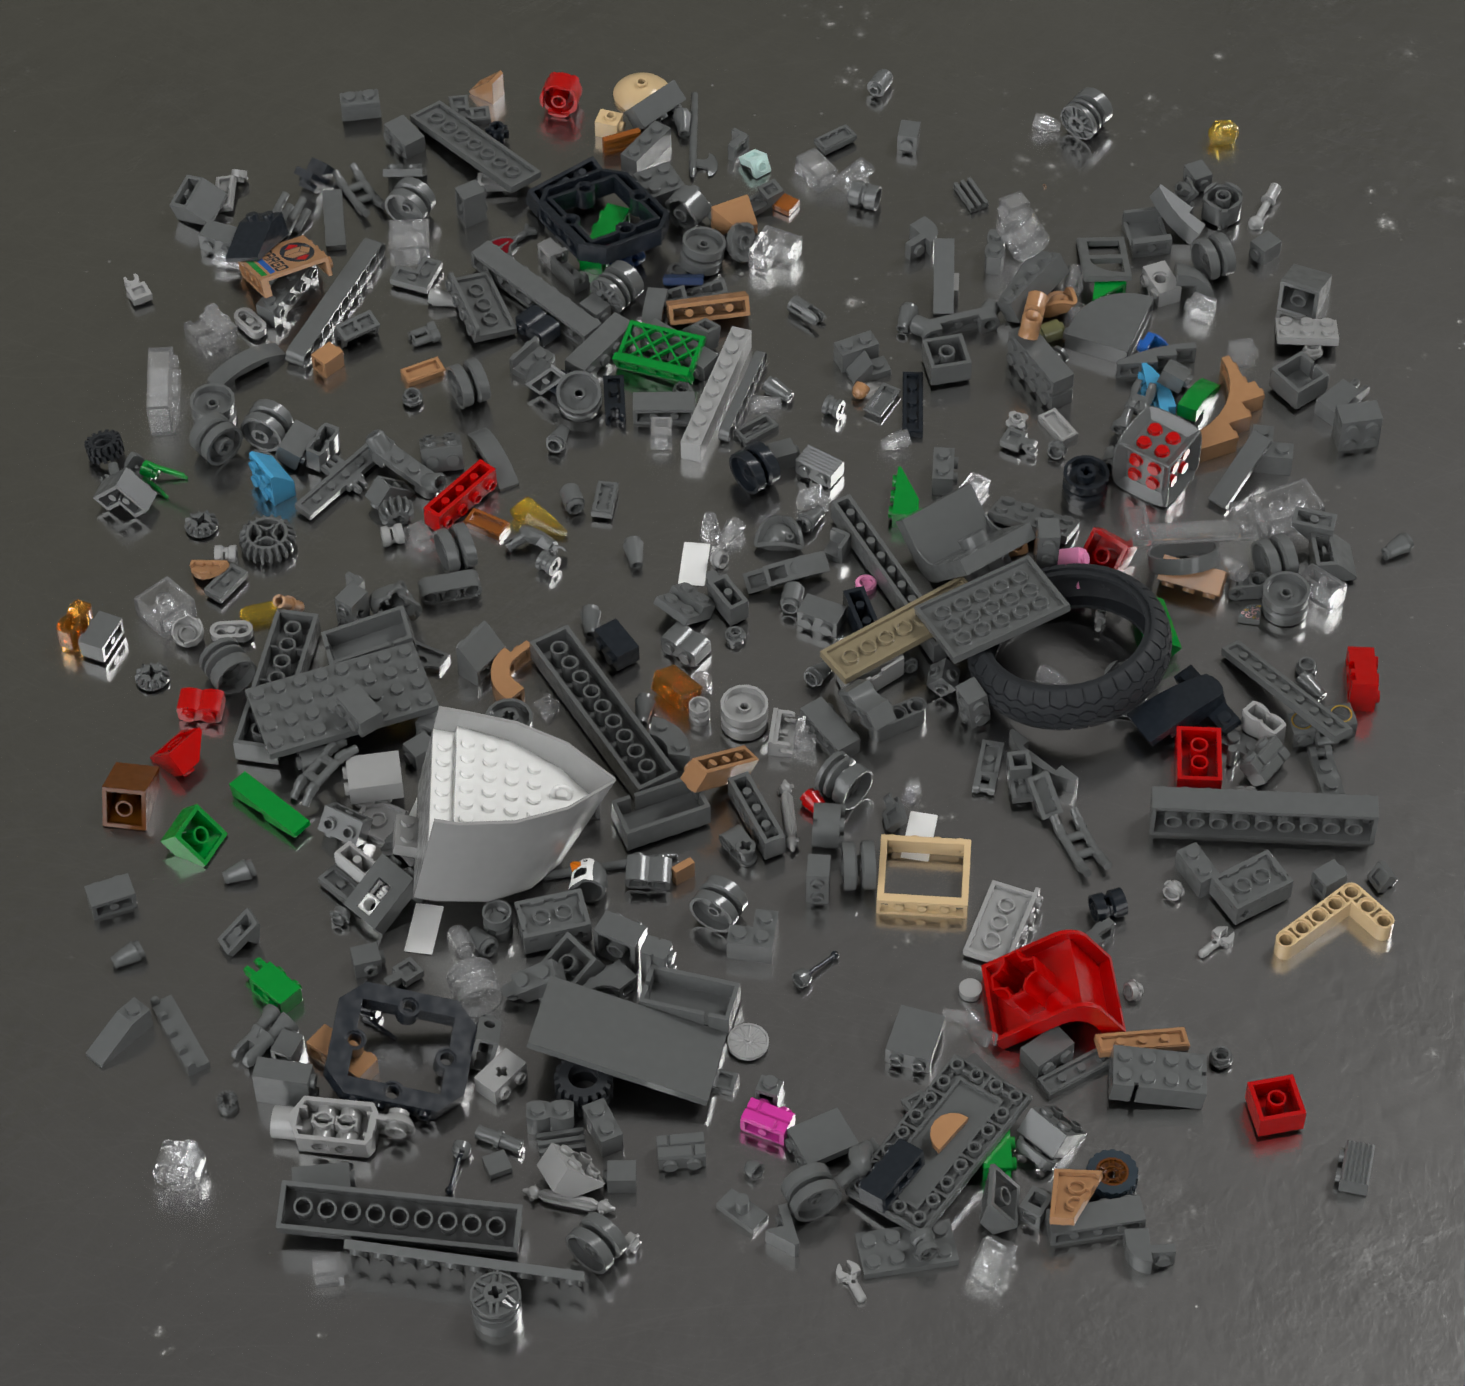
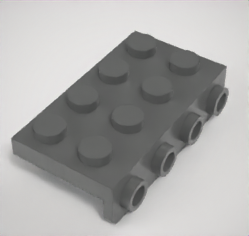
(480, 306)

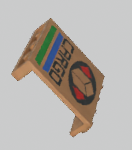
(283, 260)

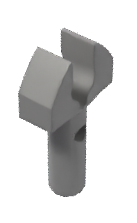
(1227, 942)
(851, 1279)

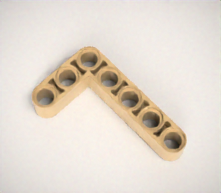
(1344, 902)

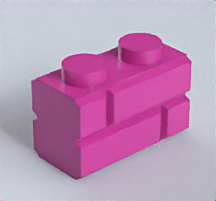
(767, 1120)

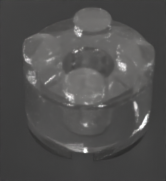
(180, 1165)

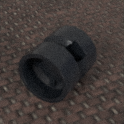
(1107, 905)

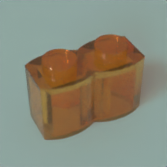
(74, 624)

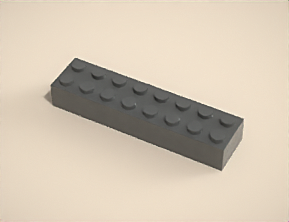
(285, 654)

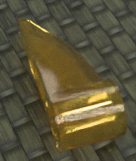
(534, 515)

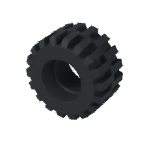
(570, 1073)

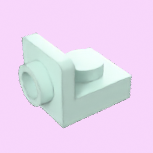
(757, 162)

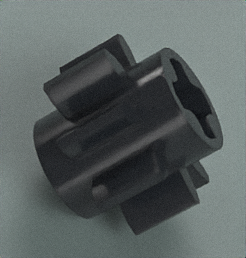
(498, 131)

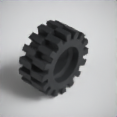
(104, 446)

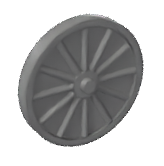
(748, 1041)

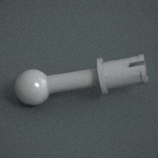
(1268, 200)

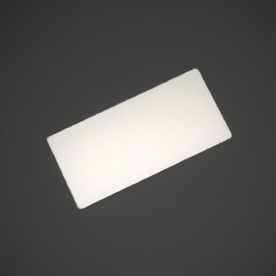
(694, 563)
(923, 826)
(423, 928)

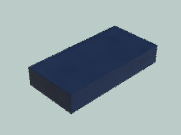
(683, 279)

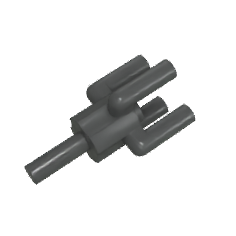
(291, 217)

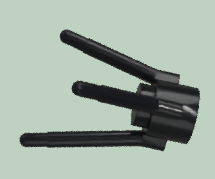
(369, 1015)

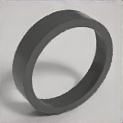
(1207, 558)

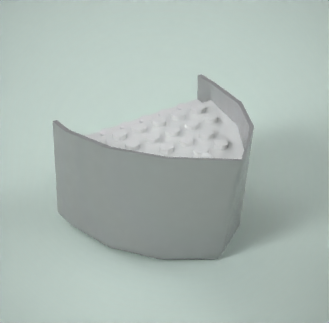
(495, 807)

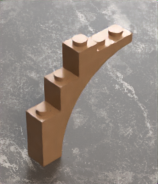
(1243, 398)

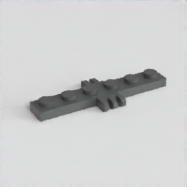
(340, 477)

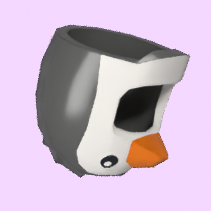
(590, 877)

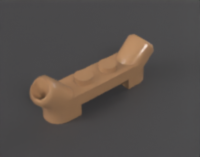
(1033, 315)

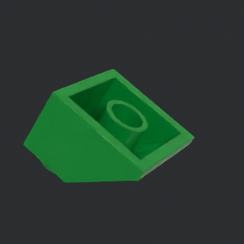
(194, 836)

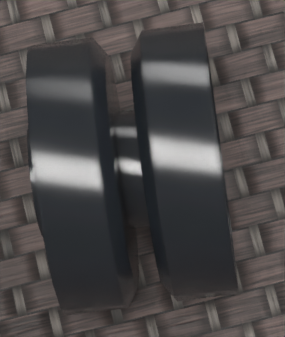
(754, 467)
(1085, 481)

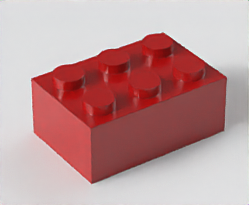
(1198, 757)

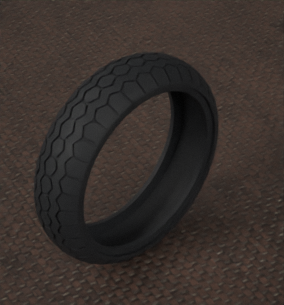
(1097, 699)

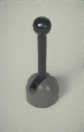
(803, 977)
(460, 1150)

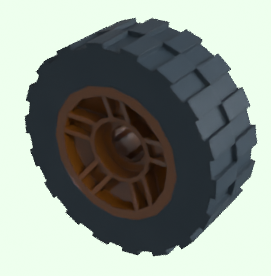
(1114, 1164)

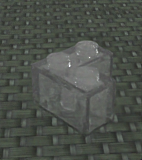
(774, 246)

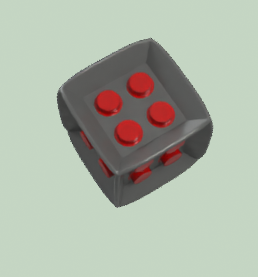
(1156, 456)

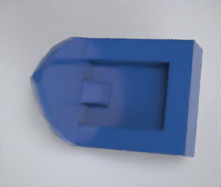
(1151, 341)

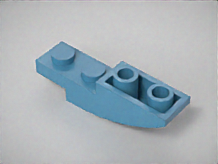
(1163, 397)

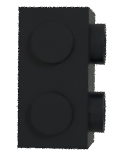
(616, 644)

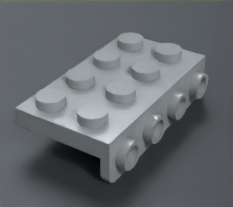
(1002, 921)

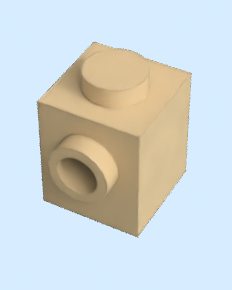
(609, 123)

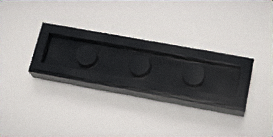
(912, 403)

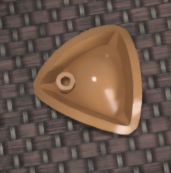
(1060, 302)

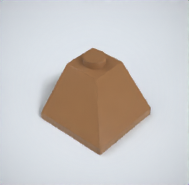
(733, 212)

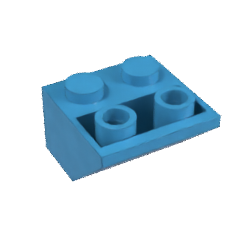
(271, 478)

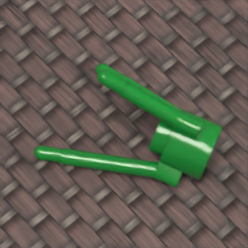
(152, 471)

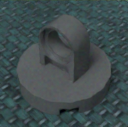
(739, 241)

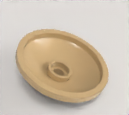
(635, 88)

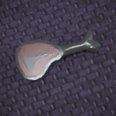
(508, 243)

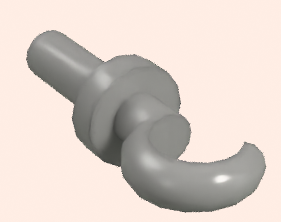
(1099, 619)

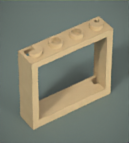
(918, 904)

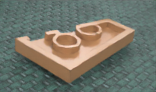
(1071, 1194)

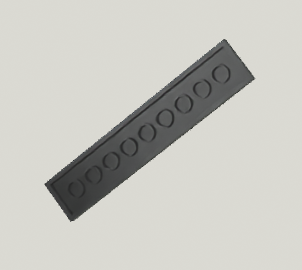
(457, 1261)

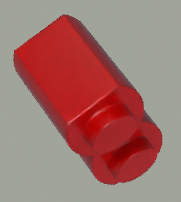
(201, 705)

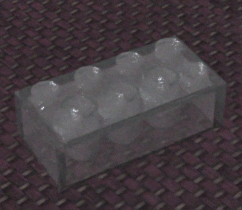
(163, 391)

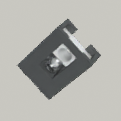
(388, 900)

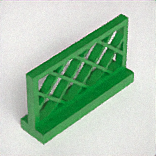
(651, 365)

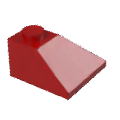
(180, 753)

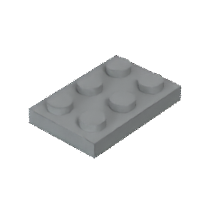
(1306, 331)

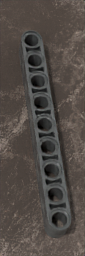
(335, 302)

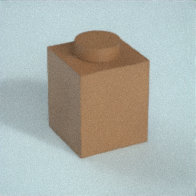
(328, 359)

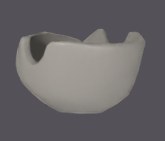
(188, 631)

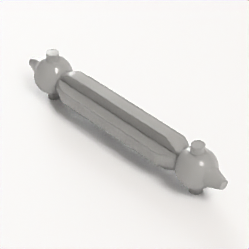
(788, 815)
(578, 1202)

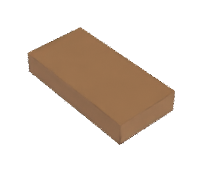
(422, 372)

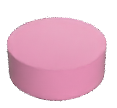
(868, 582)

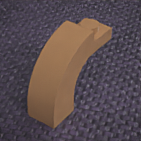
(503, 669)

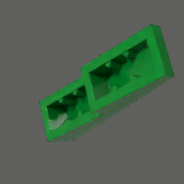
(269, 804)

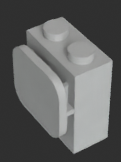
(373, 779)

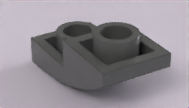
(654, 304)

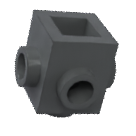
(943, 677)

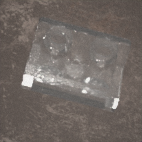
(992, 1264)

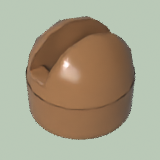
(860, 390)

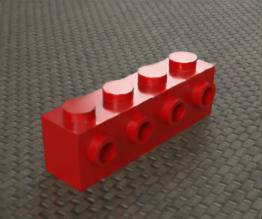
(460, 496)

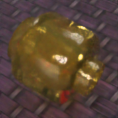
(1223, 132)

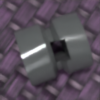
(862, 194)
(498, 919)

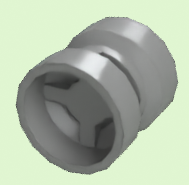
(397, 535)
(226, 553)
(699, 711)

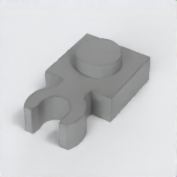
(137, 291)

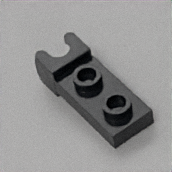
(614, 398)

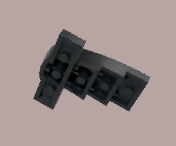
(1184, 705)

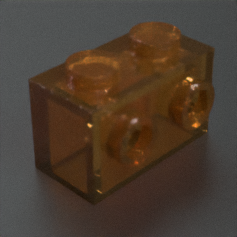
(675, 687)

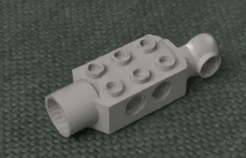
(338, 1125)

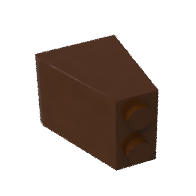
(130, 795)

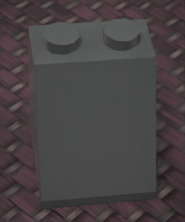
(1303, 291)

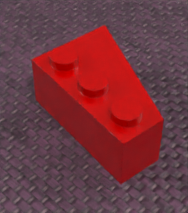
(1362, 678)

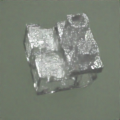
(212, 332)

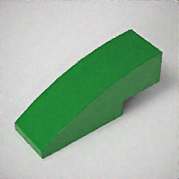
(1197, 399)

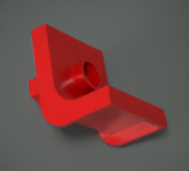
(1052, 984)

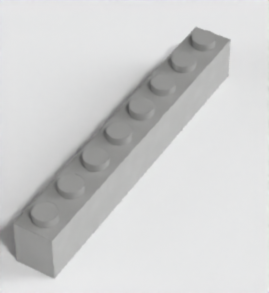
(716, 394)

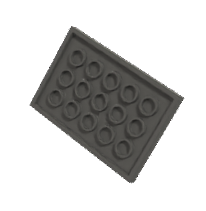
(992, 609)

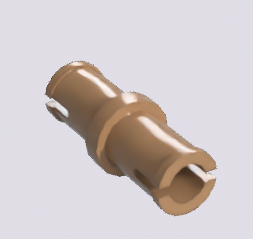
(288, 603)

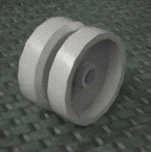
(744, 712)

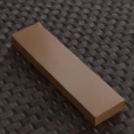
(1164, 1039)

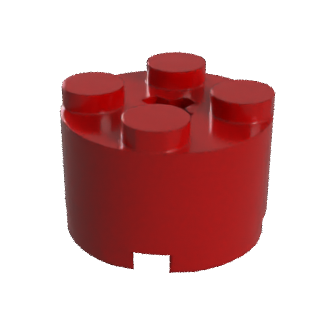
(561, 94)

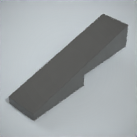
(943, 277)
(711, 288)

